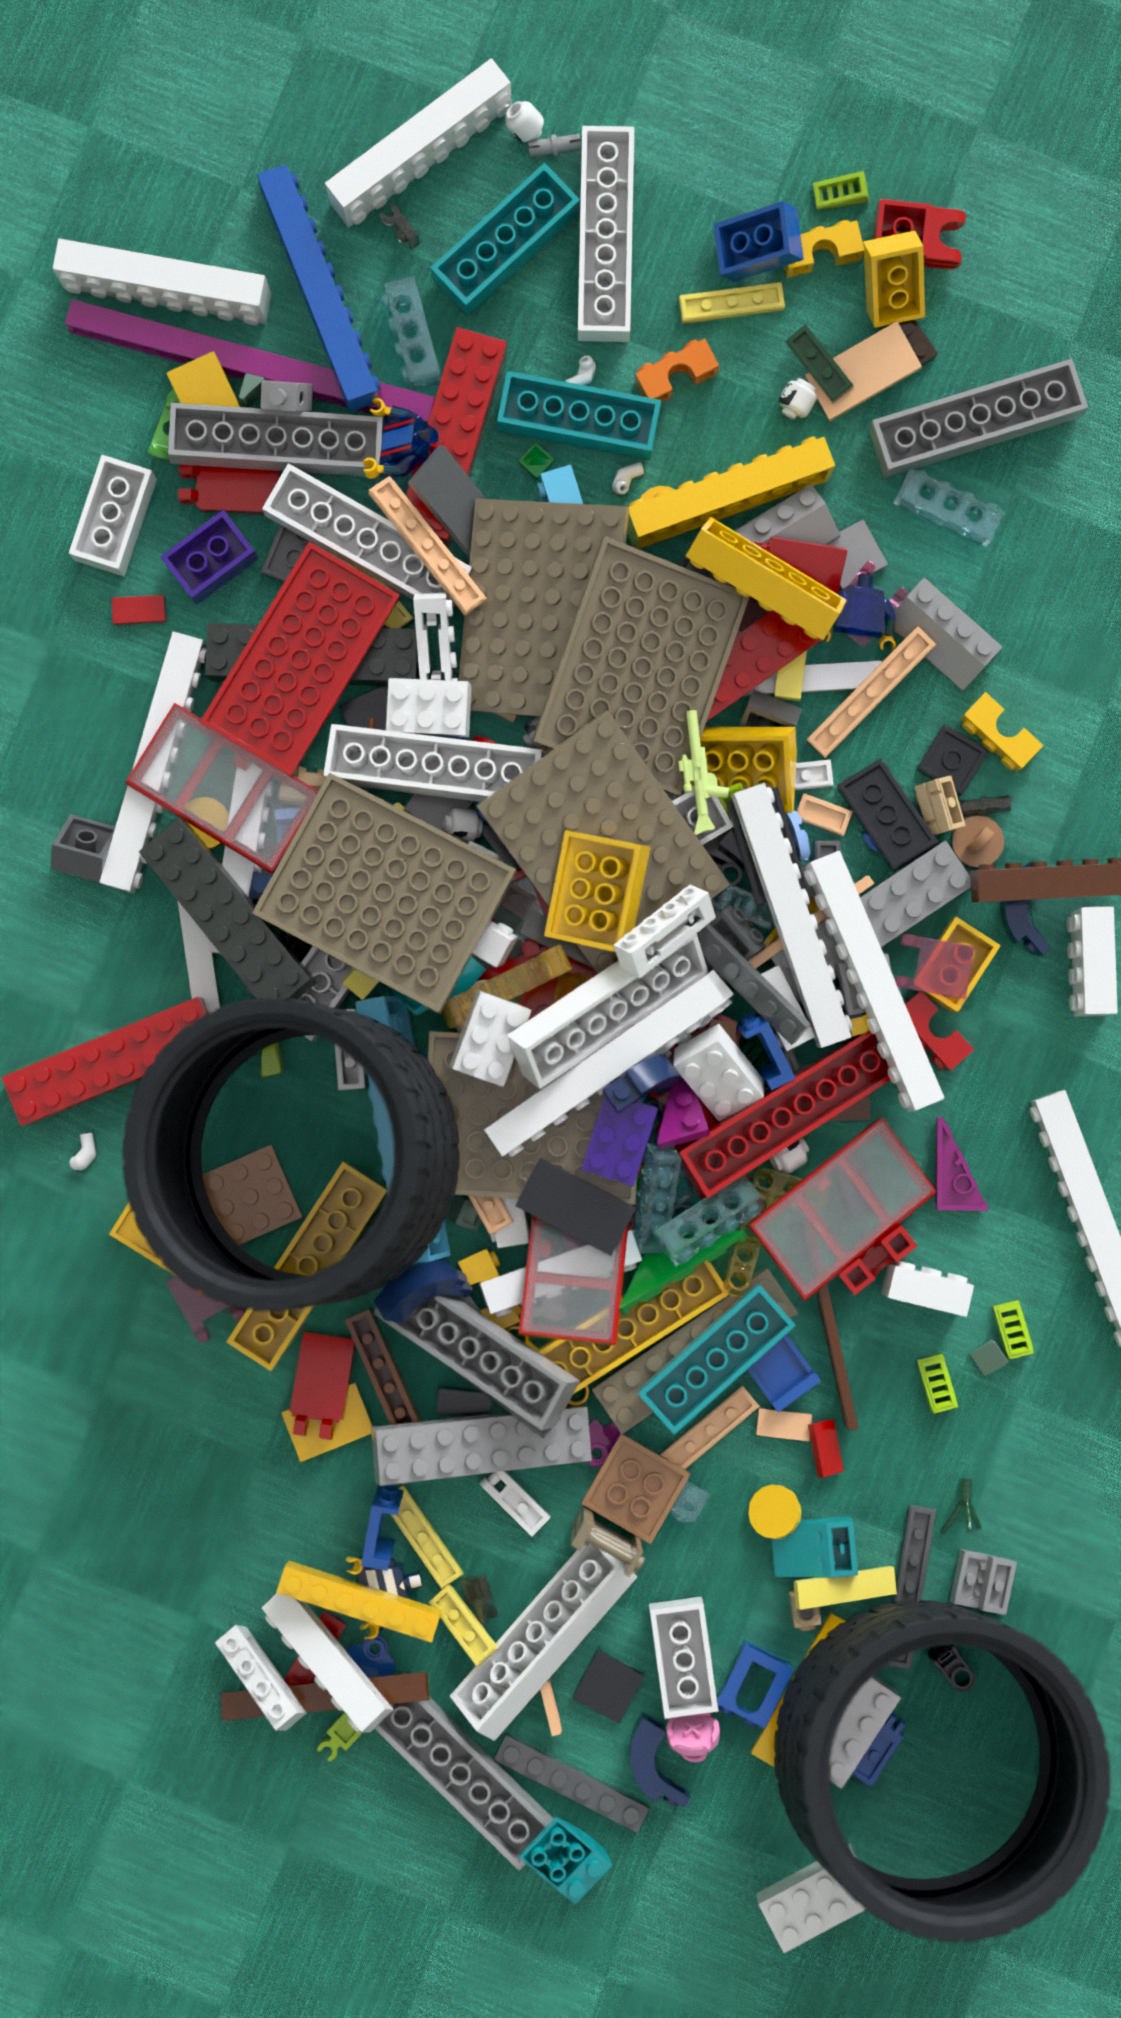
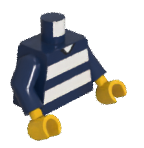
(391, 1581)

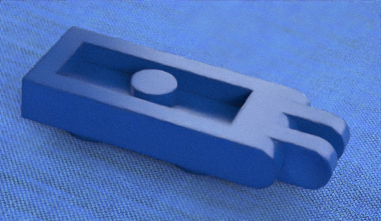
(880, 1751)

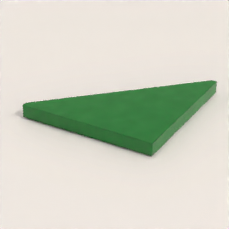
(658, 1270)

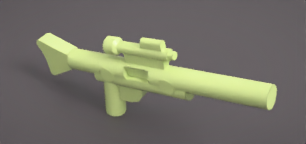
(696, 770)

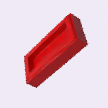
(139, 610)
(825, 1448)

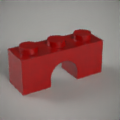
(946, 1051)
(886, 1251)

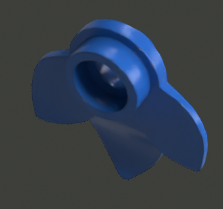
(373, 1662)

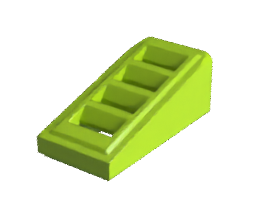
(851, 199)
(271, 1061)
(1022, 1327)
(934, 1407)

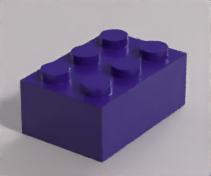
(209, 557)
(619, 1141)

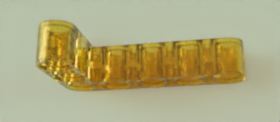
(510, 983)
(751, 1245)

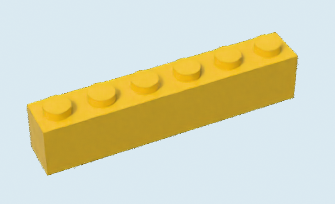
(359, 1601)

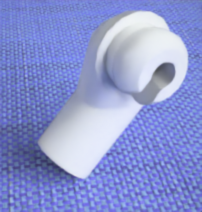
(585, 372)
(624, 477)
(86, 1154)

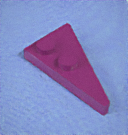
(682, 1117)
(954, 1182)

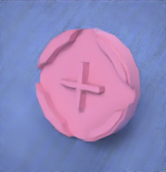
(693, 1735)

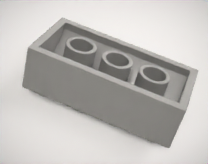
(796, 518)
(961, 643)

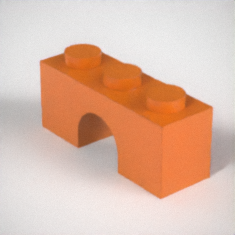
(694, 360)

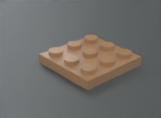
(251, 1195)
(635, 1488)

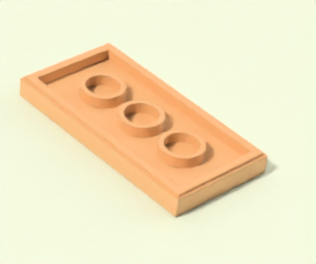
(871, 369)

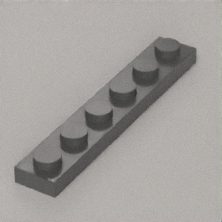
(750, 984)
(571, 1782)

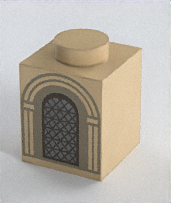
(805, 1618)

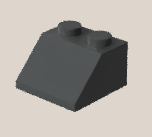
(769, 712)
(82, 847)

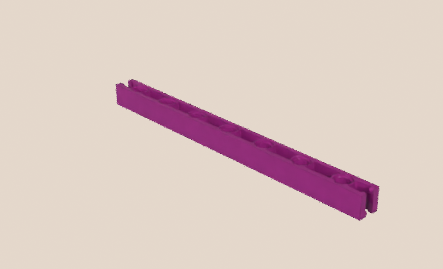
(234, 358)

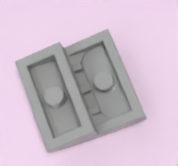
(983, 1581)

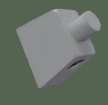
(285, 396)

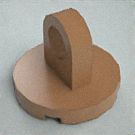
(978, 841)

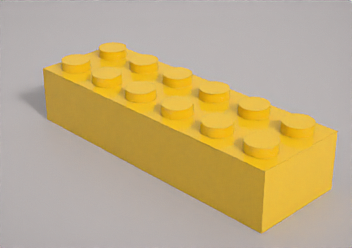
(765, 579)

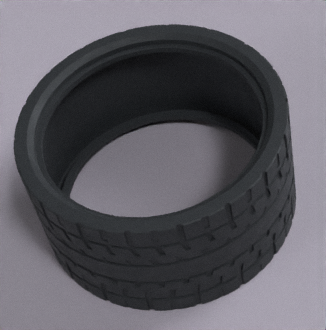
(166, 1142)
(1061, 1822)

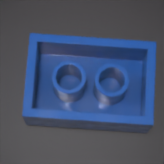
(758, 241)

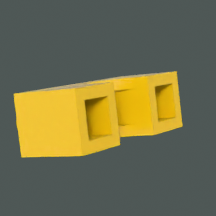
(841, 240)
(1014, 750)
(480, 1268)

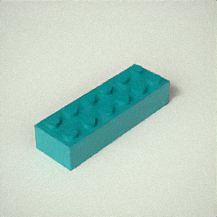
(505, 239)
(578, 415)
(715, 1358)

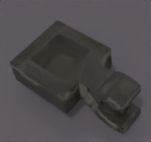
(404, 231)
(479, 1595)

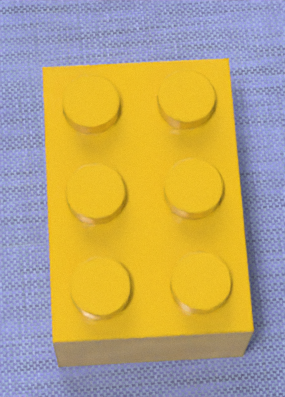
(894, 279)
(985, 949)

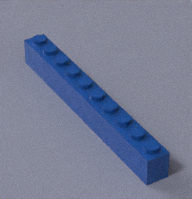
(318, 288)

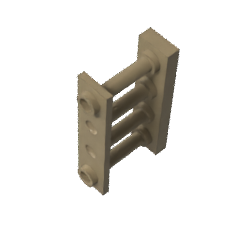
(588, 1531)

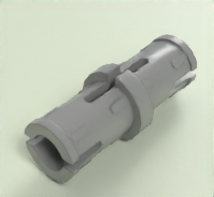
(555, 145)

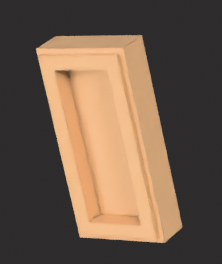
(824, 815)
(783, 1424)
(551, 1708)

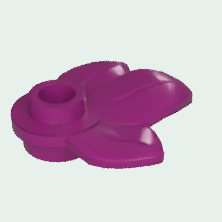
(602, 1439)

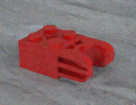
(927, 223)

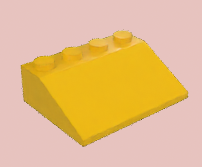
(753, 758)
(596, 890)

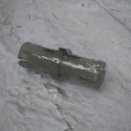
(985, 806)

